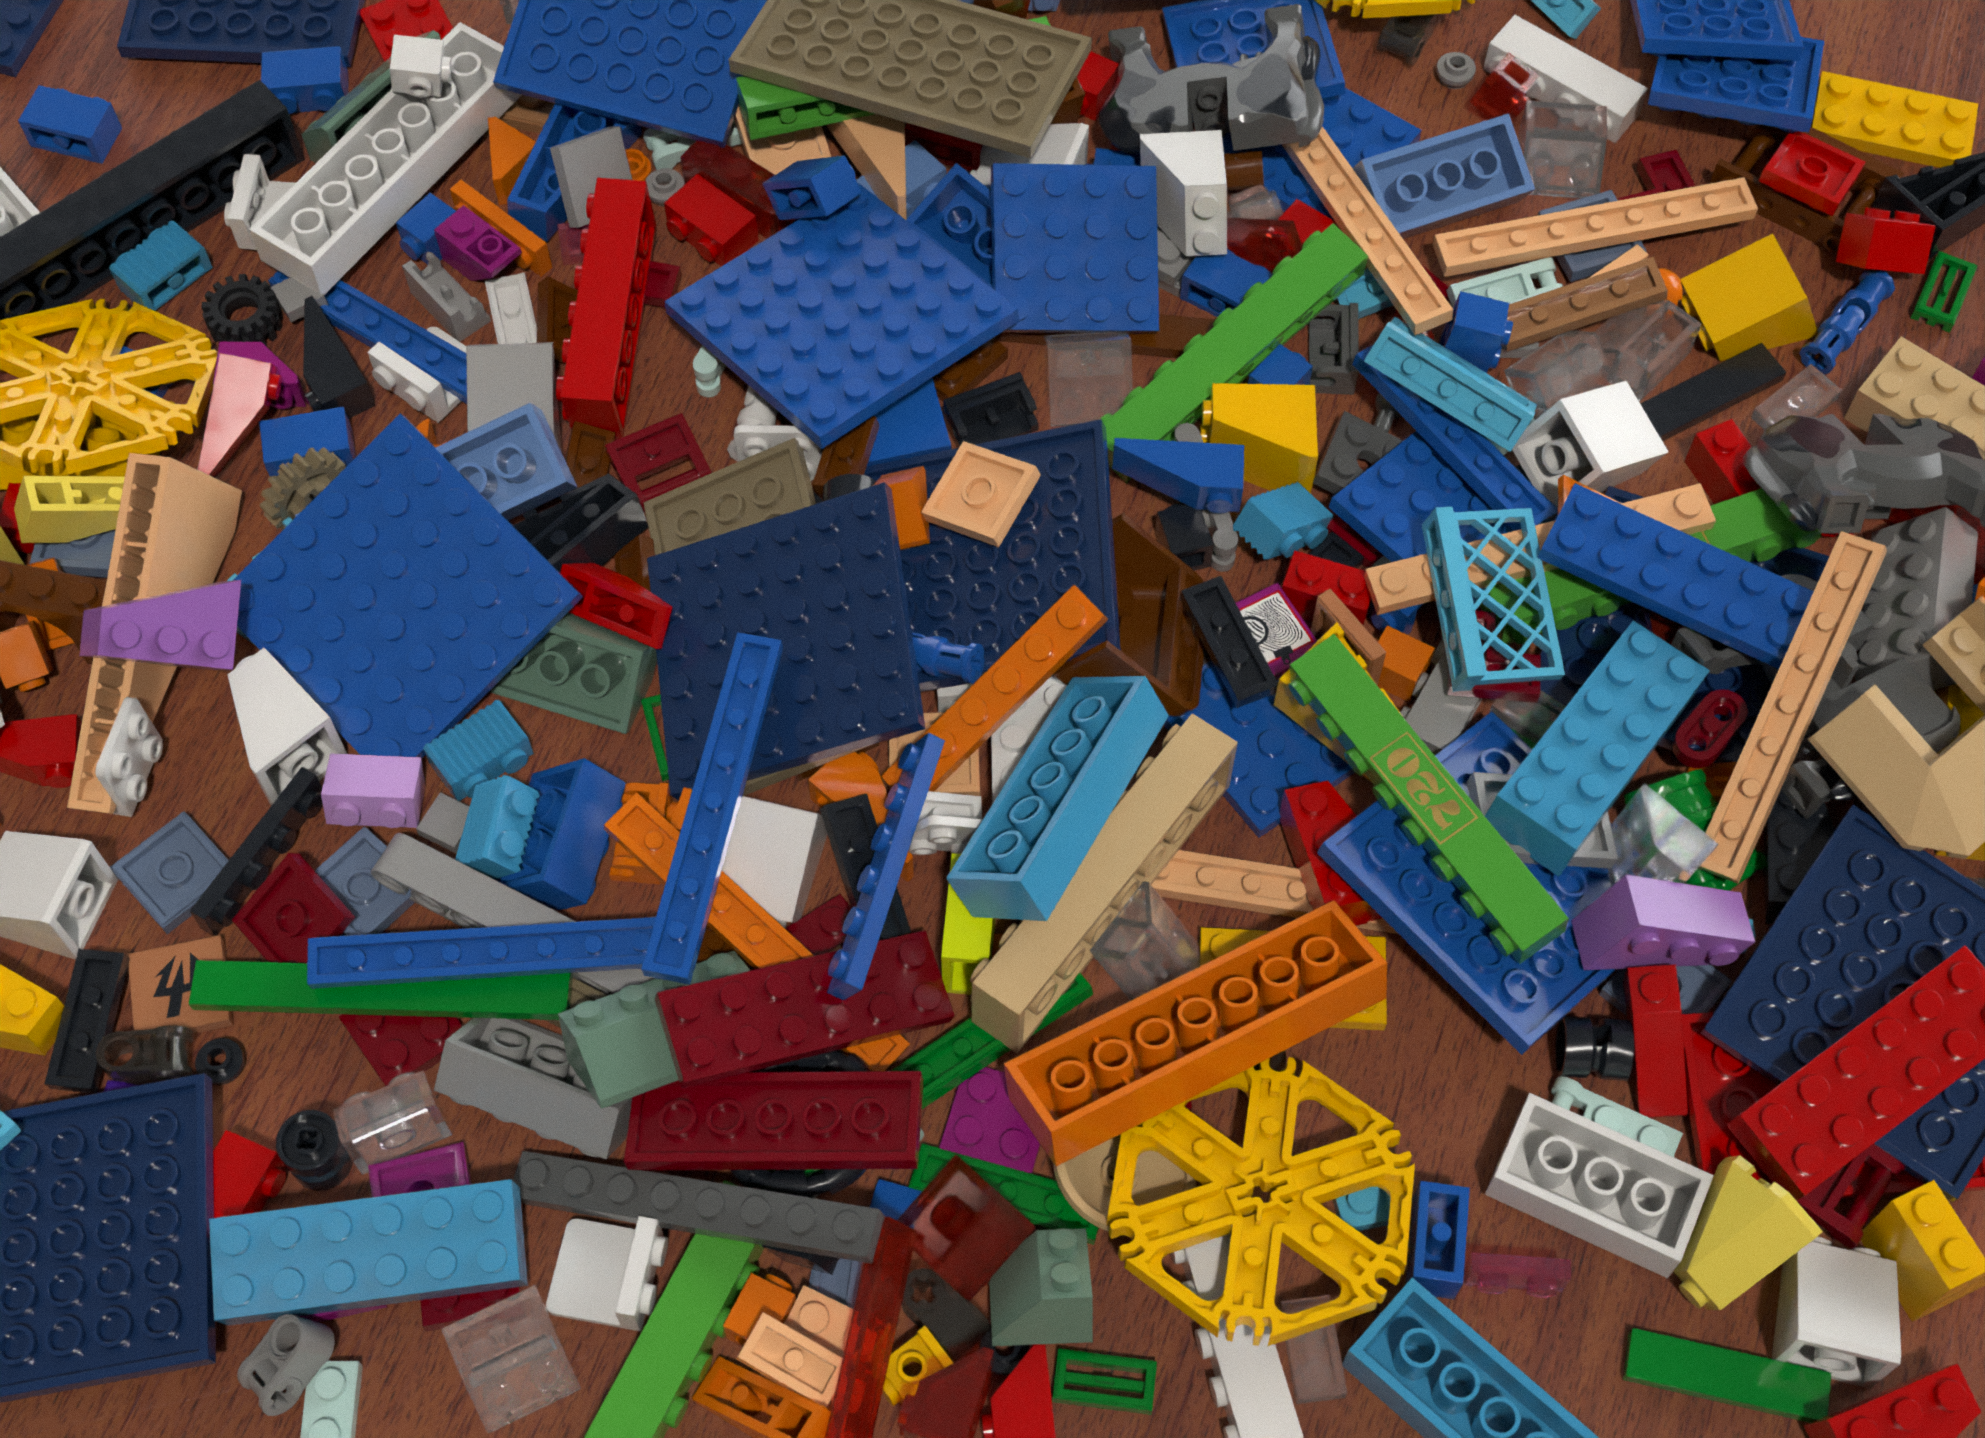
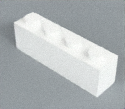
(1568, 74)

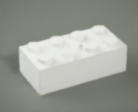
(1599, 1185)

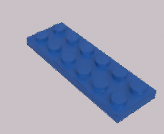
(1676, 575)

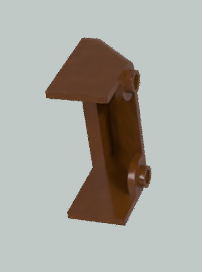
(1154, 625)

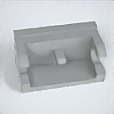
(445, 298)

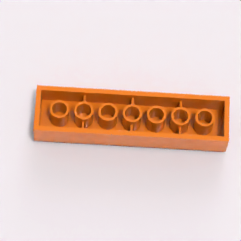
(1195, 1032)

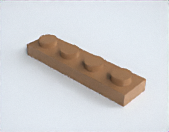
(1585, 302)

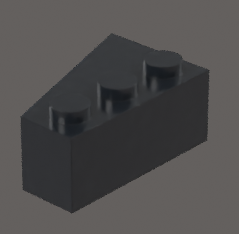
(1942, 196)
(587, 524)
(1790, 850)

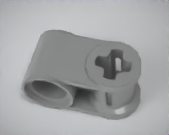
(286, 1359)

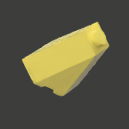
(1740, 1235)

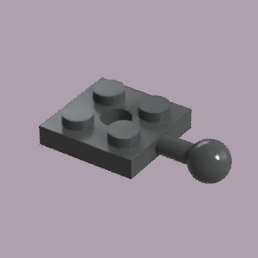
(1353, 441)

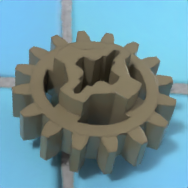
(299, 484)

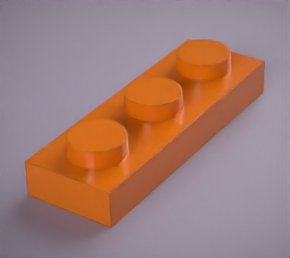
(533, 248)

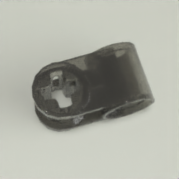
(1407, 36)
(156, 1055)
(948, 1317)

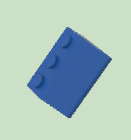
(959, 221)
(567, 834)

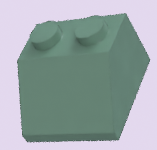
(1044, 1291)

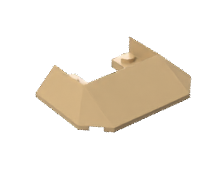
(1897, 775)

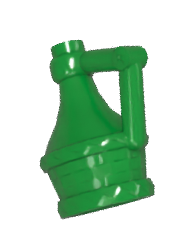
(1694, 801)

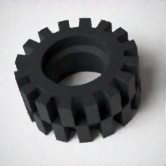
(236, 296)

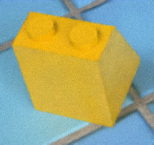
(1748, 301)
(1273, 425)
(1931, 1249)

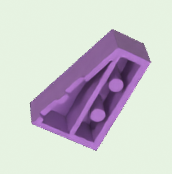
(170, 629)
(1662, 924)

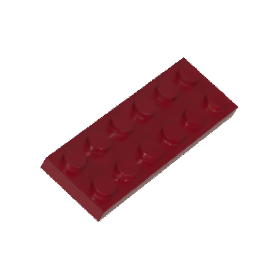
(788, 1015)
(779, 1122)

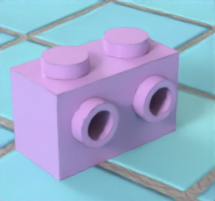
(373, 790)

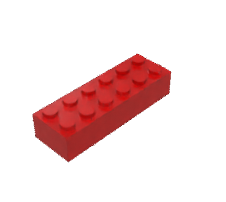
(608, 305)
(1869, 1078)

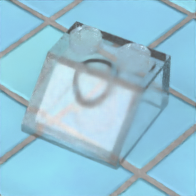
(391, 1121)

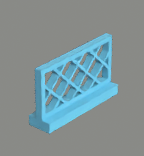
(1451, 384)
(1455, 600)

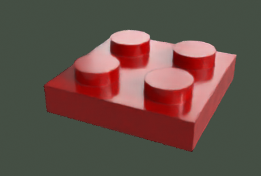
(402, 18)
(1812, 172)

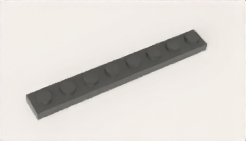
(700, 1206)

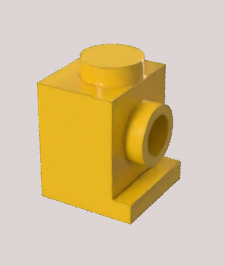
(920, 1349)

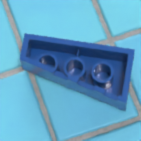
(536, 194)

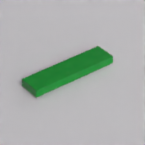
(1030, 1194)
(1726, 1376)

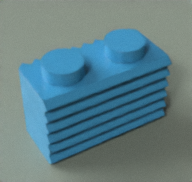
(160, 266)
(1283, 521)
(478, 750)
(497, 827)

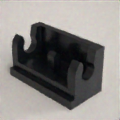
(991, 412)

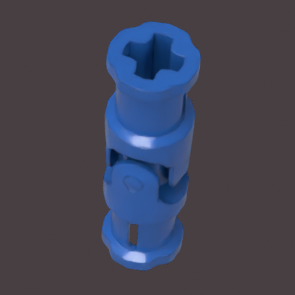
(1848, 320)
(940, 657)

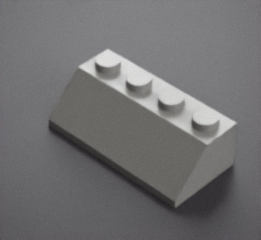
(527, 1080)

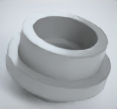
(1455, 70)
(663, 184)

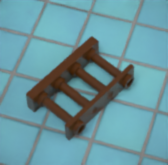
(1790, 212)

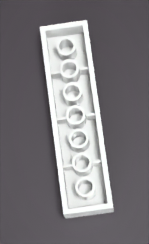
(382, 168)

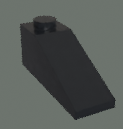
(329, 368)

